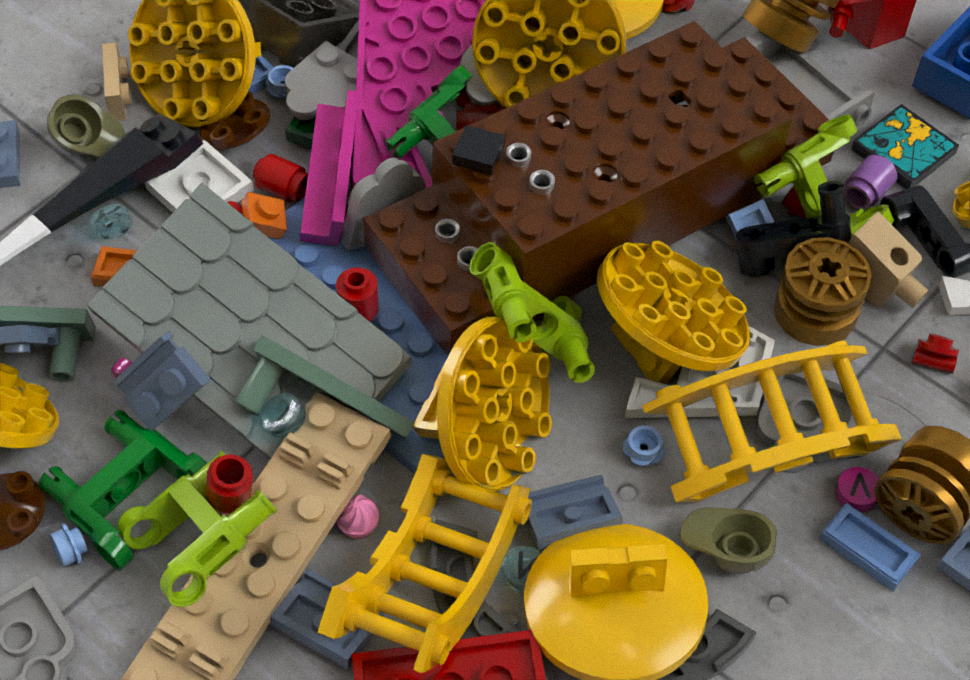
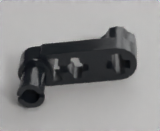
(932, 229)
(763, 242)

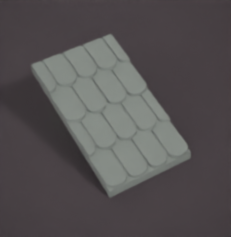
(225, 287)

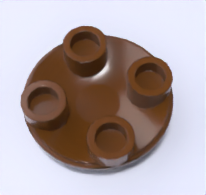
(239, 127)
(20, 508)

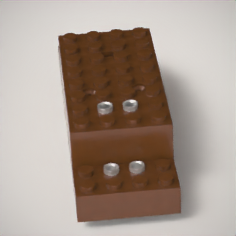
(615, 170)

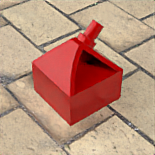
(871, 20)

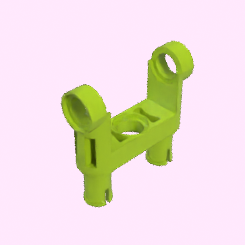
(805, 172)
(518, 302)
(221, 535)

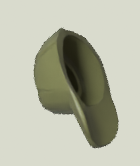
(82, 126)
(733, 537)

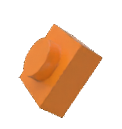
(265, 214)

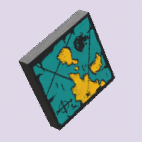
(908, 143)

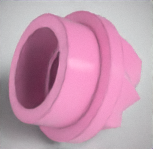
(358, 517)

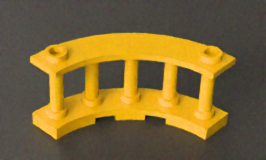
(792, 447)
(364, 596)

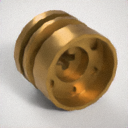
(788, 20)
(822, 291)
(929, 485)

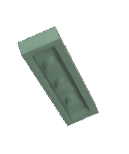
(73, 326)
(278, 359)

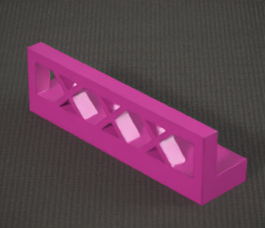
(329, 172)

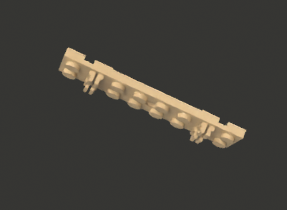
(309, 486)

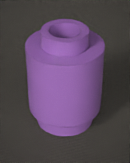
(870, 182)

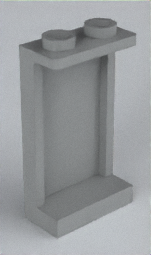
(814, 81)

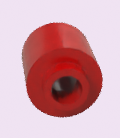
(280, 178)
(360, 290)
(228, 483)

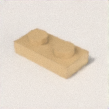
(115, 71)

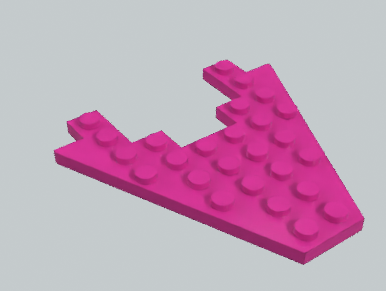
(400, 62)

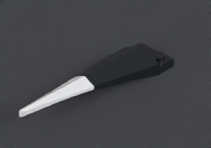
(124, 165)

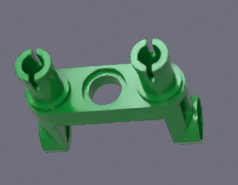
(425, 120)
(91, 503)

